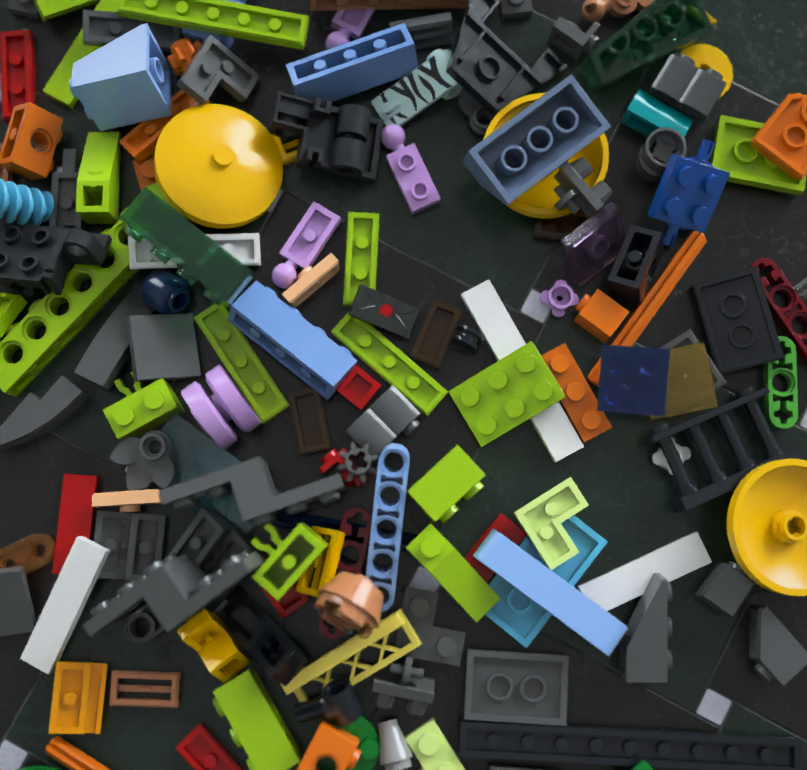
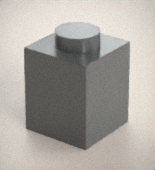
(725, 588)

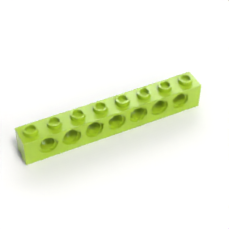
(63, 328)

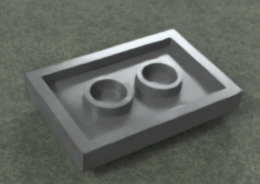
(516, 687)

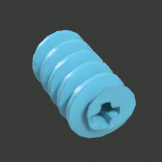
(24, 204)

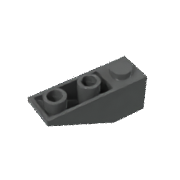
(644, 645)

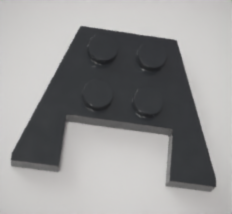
(489, 67)

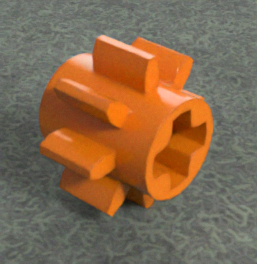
(182, 54)

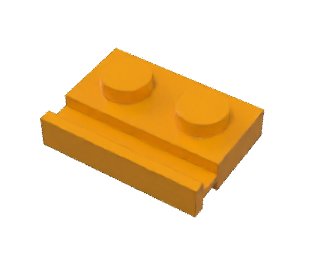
(78, 697)

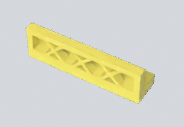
(353, 647)

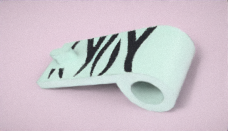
(417, 90)

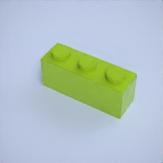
(256, 723)

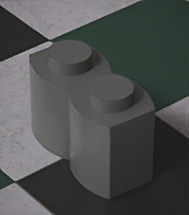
(688, 87)
(385, 422)

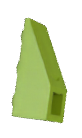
(99, 179)

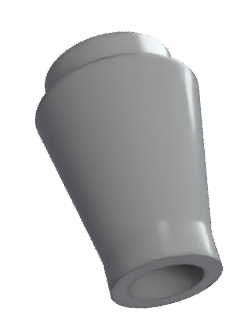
(393, 747)

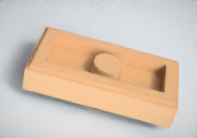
(311, 280)
(127, 500)

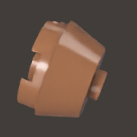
(351, 603)

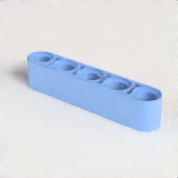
(387, 510)
(550, 592)

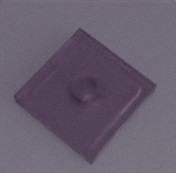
(594, 244)

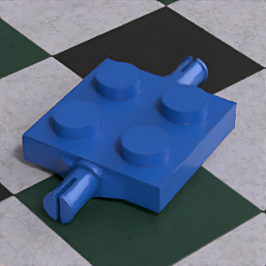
(688, 193)

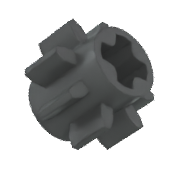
(354, 454)

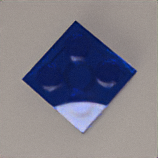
(633, 380)

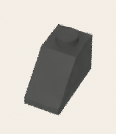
(773, 647)

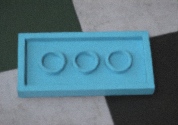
(521, 615)

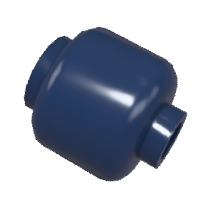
(165, 292)

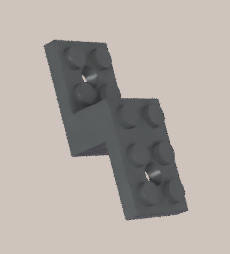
(253, 492)
(174, 589)

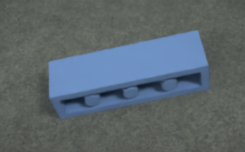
(354, 65)
(291, 339)

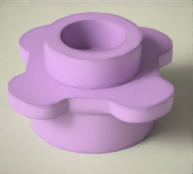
(559, 289)

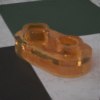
(24, 552)

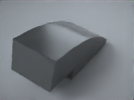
(111, 344)
(41, 414)

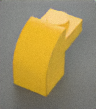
(215, 644)

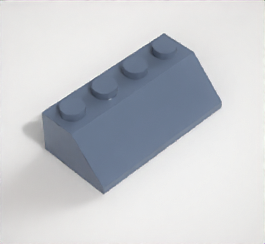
(536, 141)

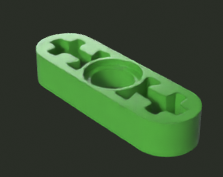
(789, 406)

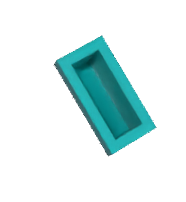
(649, 113)

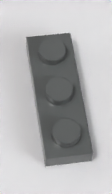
(106, 26)

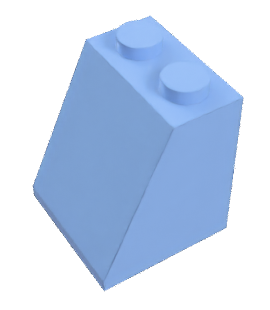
(124, 81)

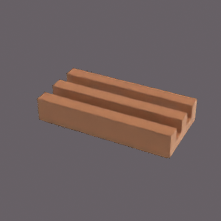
(174, 689)

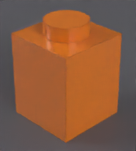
(600, 315)

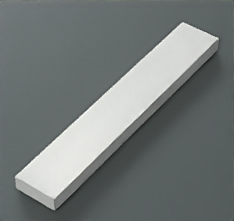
(503, 339)

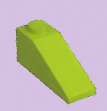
(453, 572)

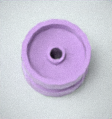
(216, 410)

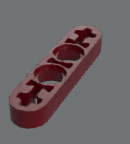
(795, 309)
(354, 569)

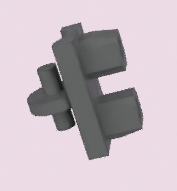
(574, 190)
(406, 683)

